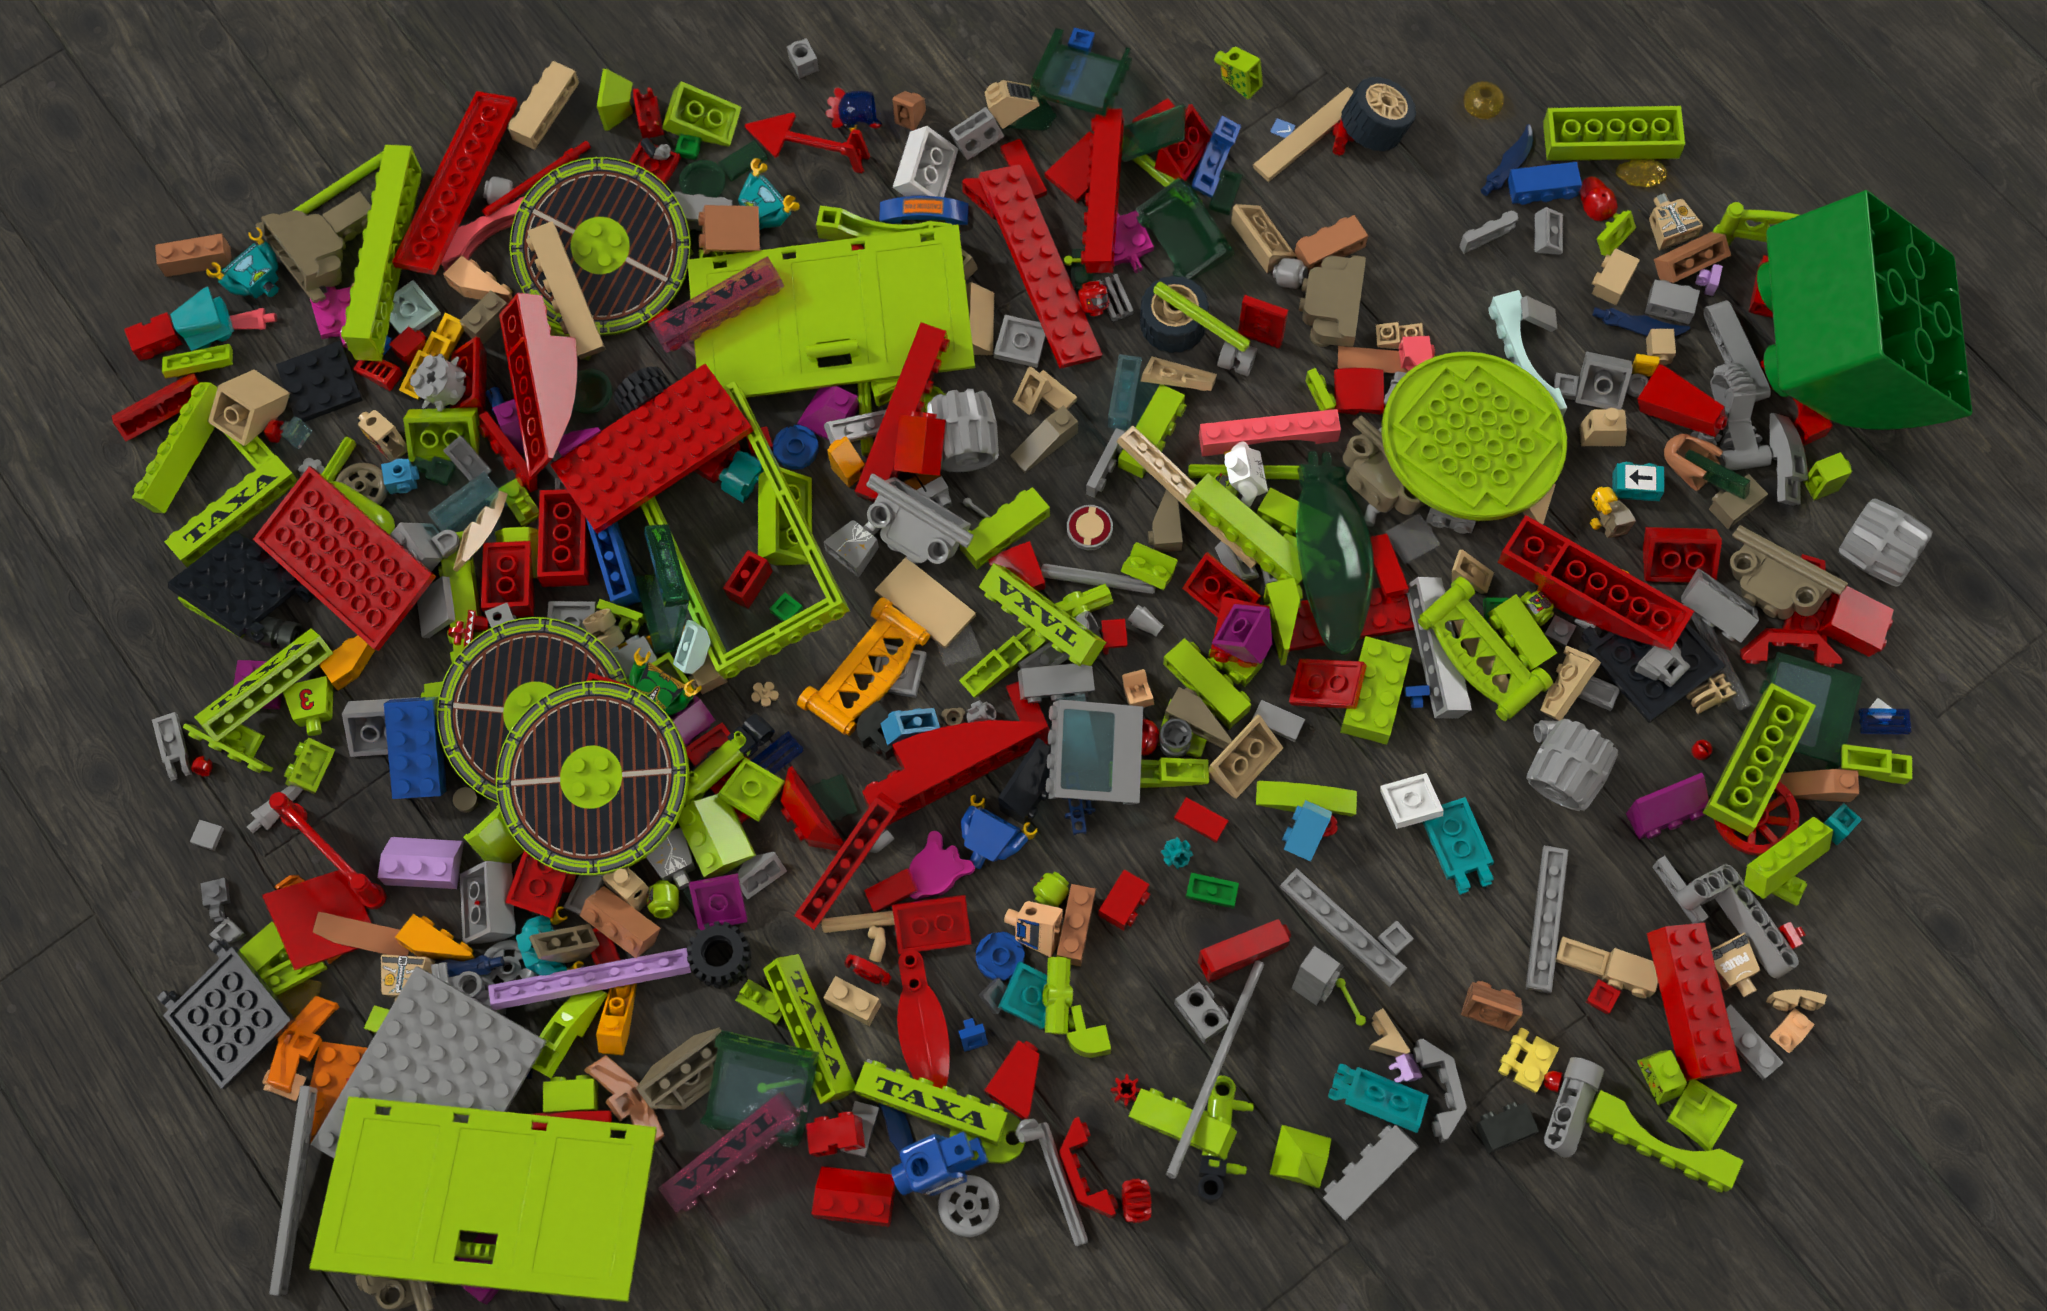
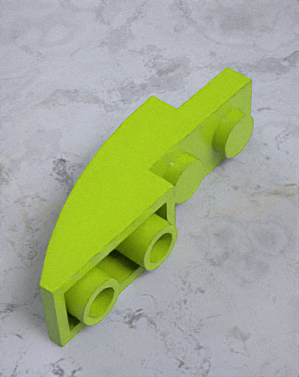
(567, 1023)

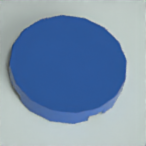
(795, 447)
(999, 955)

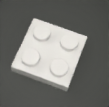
(1411, 800)

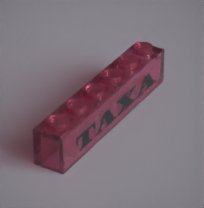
(717, 305)
(729, 1151)

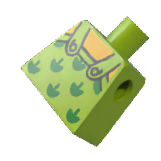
(1240, 71)

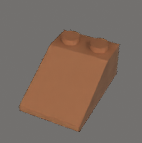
(1492, 1006)

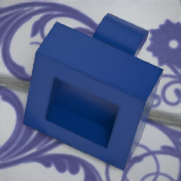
(1415, 694)
(972, 1035)

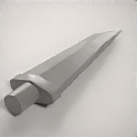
(266, 816)

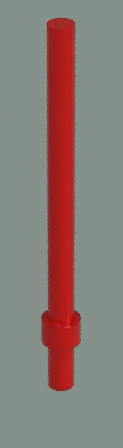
(569, 156)

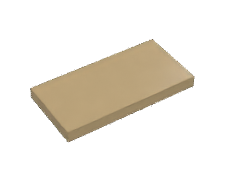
(926, 602)

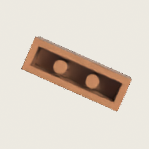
(1338, 240)
(193, 255)
(1692, 257)
(620, 922)
(1076, 923)

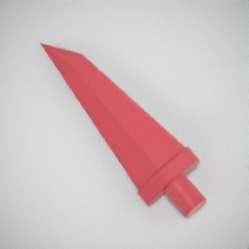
(253, 319)

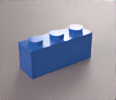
(1544, 183)

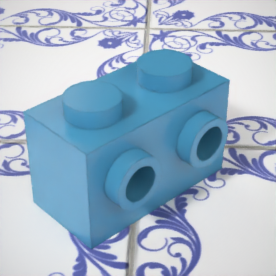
(908, 723)
(1307, 830)

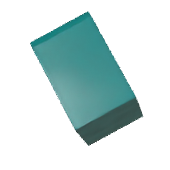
(1842, 823)

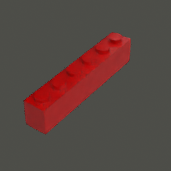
(847, 860)

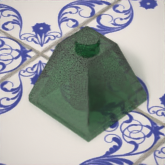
(1036, 120)

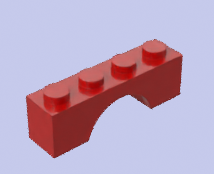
(1809, 423)

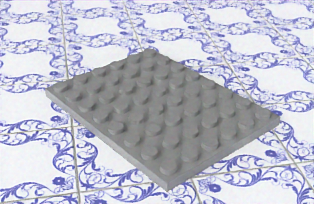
(440, 1052)

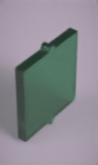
(833, 798)

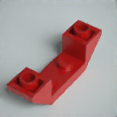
(1757, 649)
(1099, 1202)

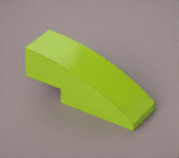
(1877, 764)

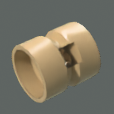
(602, 627)

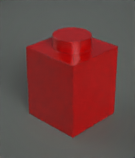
(407, 344)

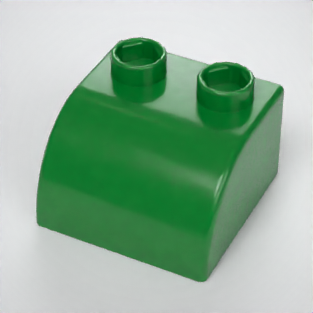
(1865, 317)

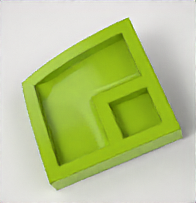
(1701, 1114)

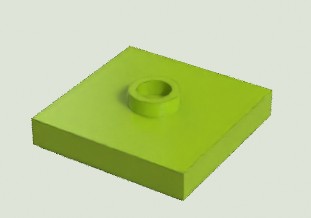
(751, 789)

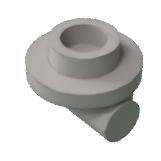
(1029, 1130)

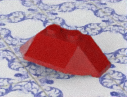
(807, 815)

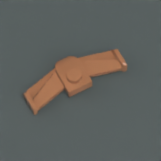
(625, 1099)

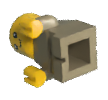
(1613, 513)

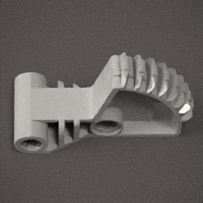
(1740, 446)

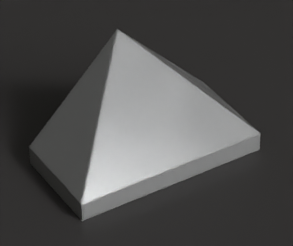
(759, 873)

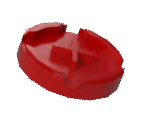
(867, 970)

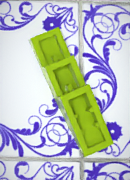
(1001, 661)
(1174, 772)
(1290, 795)

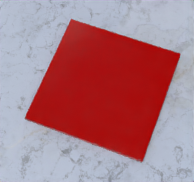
(296, 910)

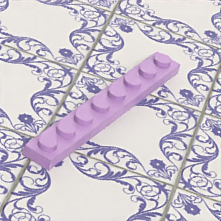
(588, 979)

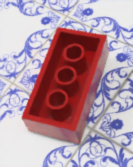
(562, 541)

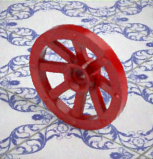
(1791, 822)

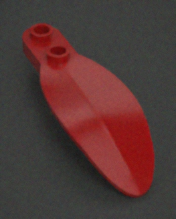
(922, 1024)

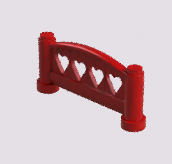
(295, 817)

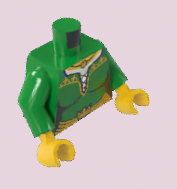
(660, 686)

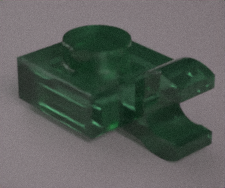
(437, 470)

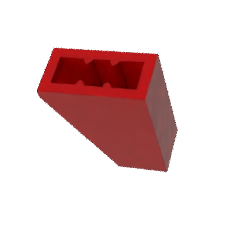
(1016, 1080)

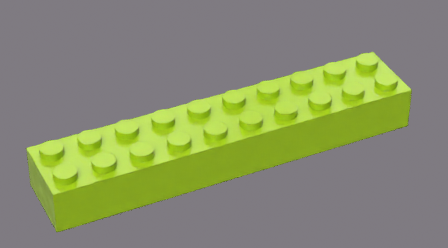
(376, 276)

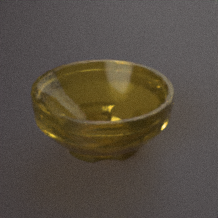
(1483, 107)

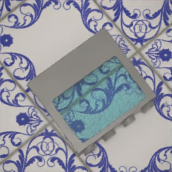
(1095, 751)

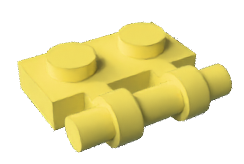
(1535, 1064)

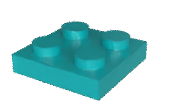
(1025, 995)

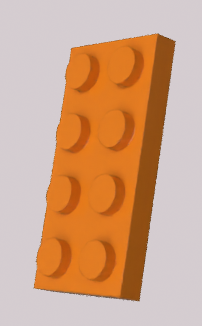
(330, 1075)

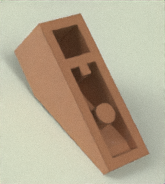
(1822, 784)

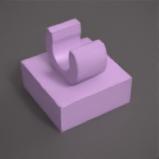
(1709, 279)
(1408, 1067)

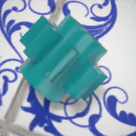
(1177, 853)

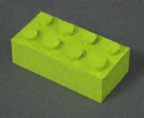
(1379, 691)

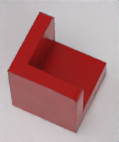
(1113, 634)

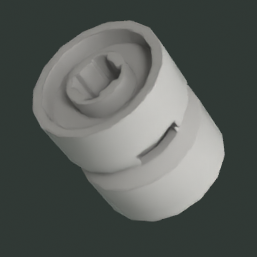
(1234, 358)

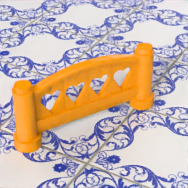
(889, 625)

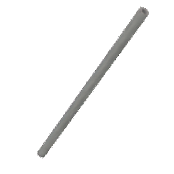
(1214, 1070)

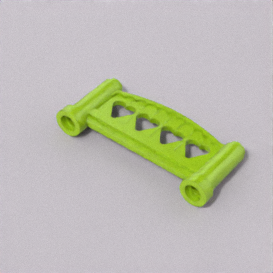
(1735, 225)
(1522, 683)

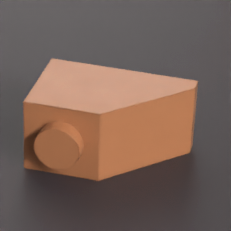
(908, 109)

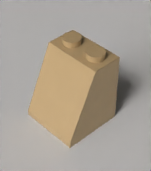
(247, 406)

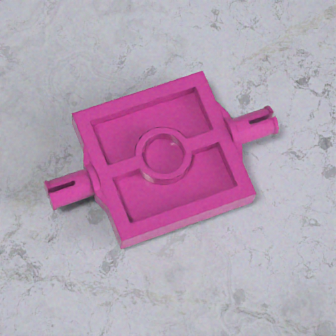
(1131, 241)
(331, 312)

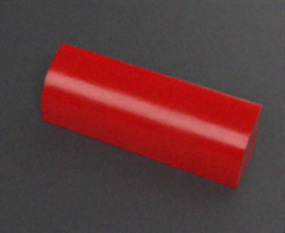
(154, 408)

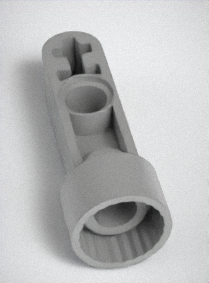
(1574, 1100)

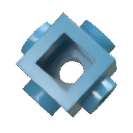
(400, 476)

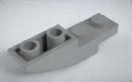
(1790, 456)

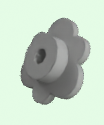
(316, 464)

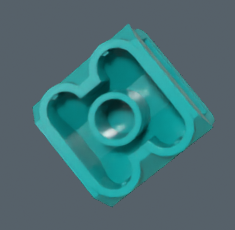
(202, 320)

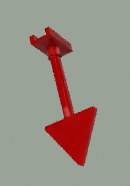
(776, 130)

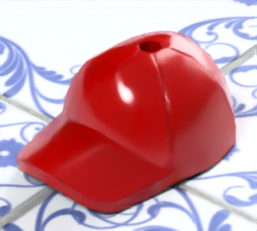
(1594, 204)

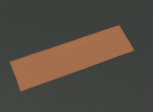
(1369, 358)
(359, 934)

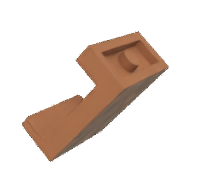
(729, 228)

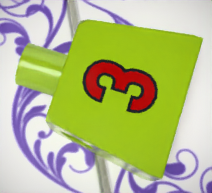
(310, 703)

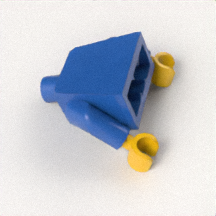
(991, 835)

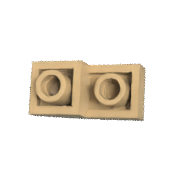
(1390, 334)
(1788, 999)

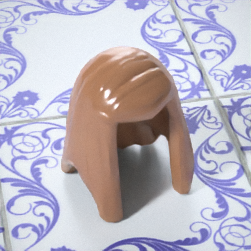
(1675, 456)

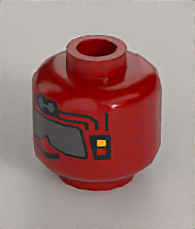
(1093, 298)

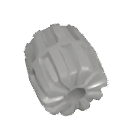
(969, 430)
(1885, 542)
(1572, 765)

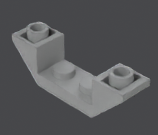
(1431, 1056)

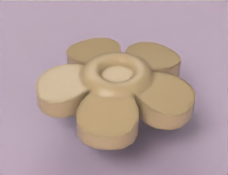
(764, 694)

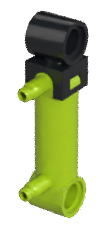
(741, 744)
(1213, 1167)

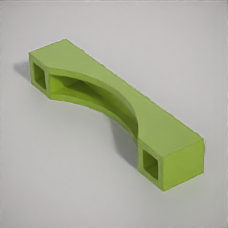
(840, 224)
(1713, 1166)

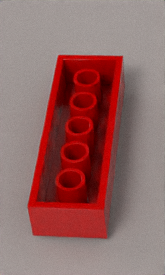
(1693, 1001)

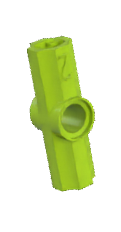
(1087, 601)
(1057, 995)

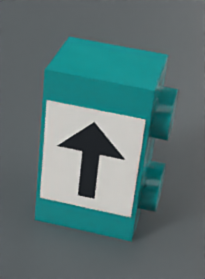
(1638, 481)

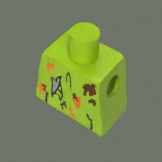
(1663, 1076)

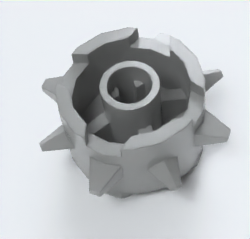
(439, 381)

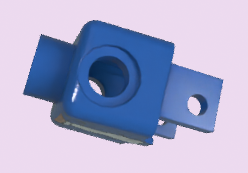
(937, 1164)

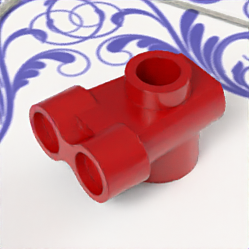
(1341, 138)

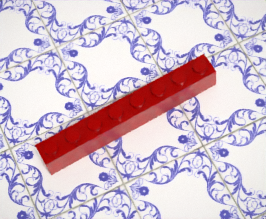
(1104, 192)
(908, 396)

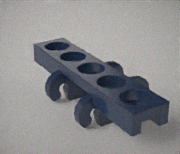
(1080, 815)

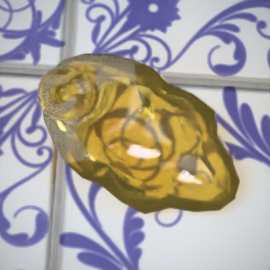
(1642, 172)

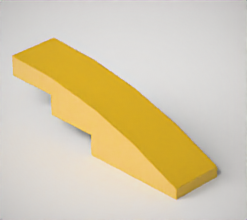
(439, 342)

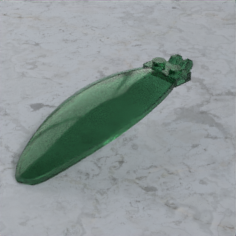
(1333, 553)

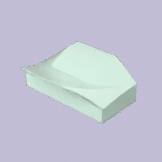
(692, 648)

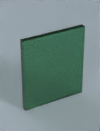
(1154, 133)

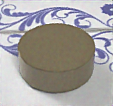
(465, 799)

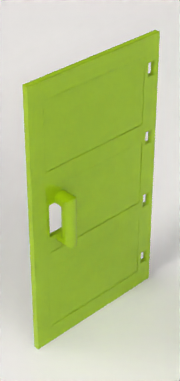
(839, 305)
(555, 1197)

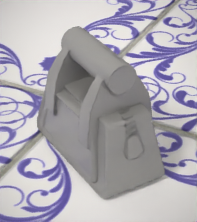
(1658, 660)

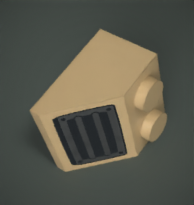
(1009, 101)

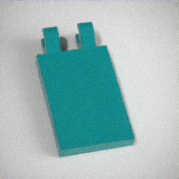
(1459, 845)
(1379, 1097)

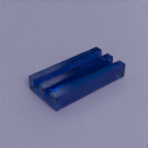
(1864, 721)
(773, 747)

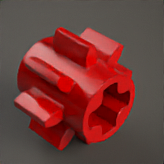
(1126, 1097)

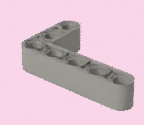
(1745, 914)

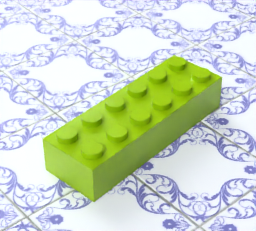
(1614, 133)
(1759, 759)

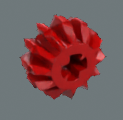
(1136, 1200)

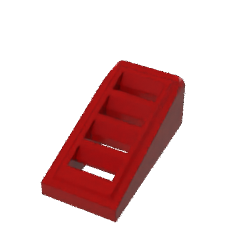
(389, 381)

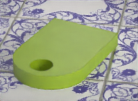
(1003, 1152)

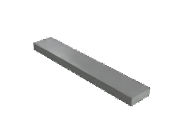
(1547, 919)
(1343, 927)

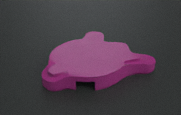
(937, 869)

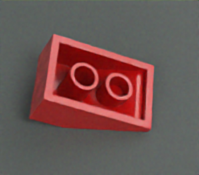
(508, 577)

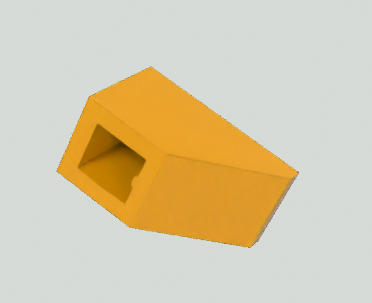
(845, 461)

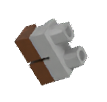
(932, 487)

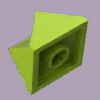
(614, 99)
(1300, 1156)

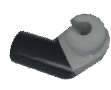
(661, 152)

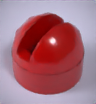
(1699, 752)
(202, 766)
(1553, 1080)

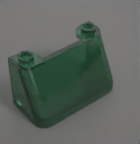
(1185, 230)

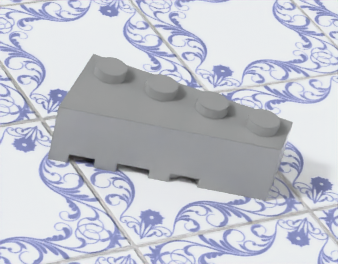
(1317, 976)
(1370, 1171)

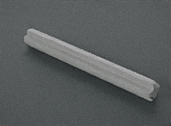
(1096, 578)
(1062, 1186)

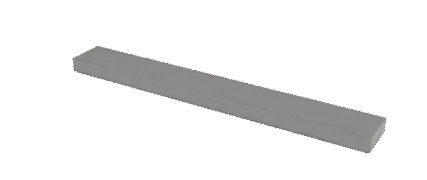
(293, 1191)

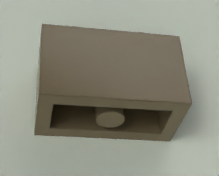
(349, 217)
(484, 318)
(1731, 509)

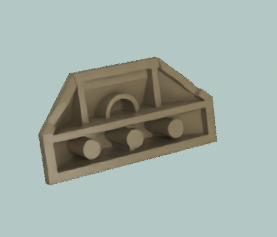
(681, 1074)

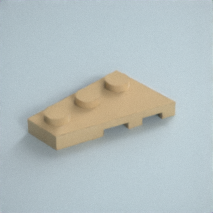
(1175, 374)
(1571, 680)

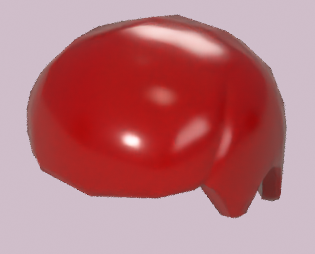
(1150, 737)

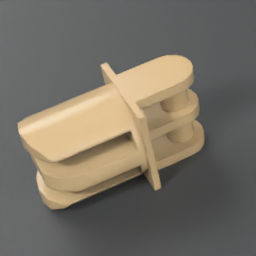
(1710, 695)

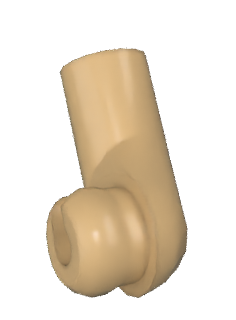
(879, 943)

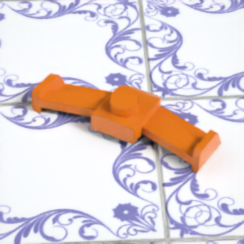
(299, 1042)

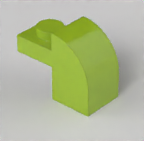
(1087, 1042)

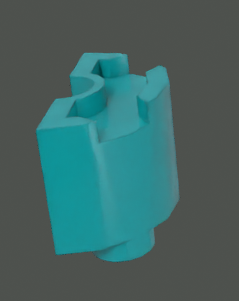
(741, 476)

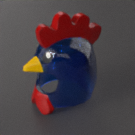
(852, 108)

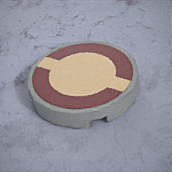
(1089, 527)

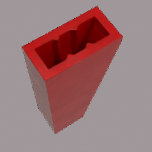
(1681, 403)
(1243, 950)

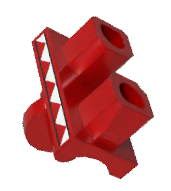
(474, 624)

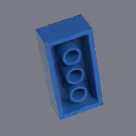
(414, 748)

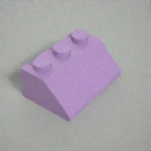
(421, 863)

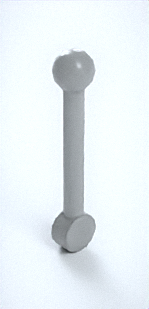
(968, 503)

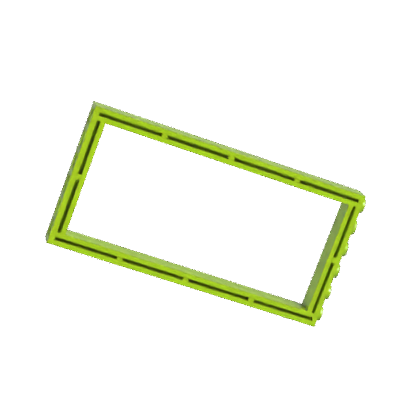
(793, 629)

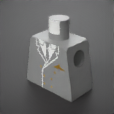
(853, 546)
(673, 859)

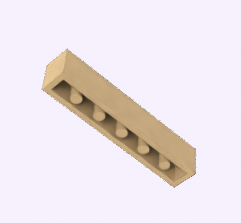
(565, 289)

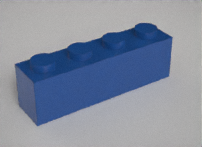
(615, 565)

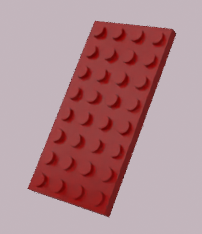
(651, 448)
(344, 558)

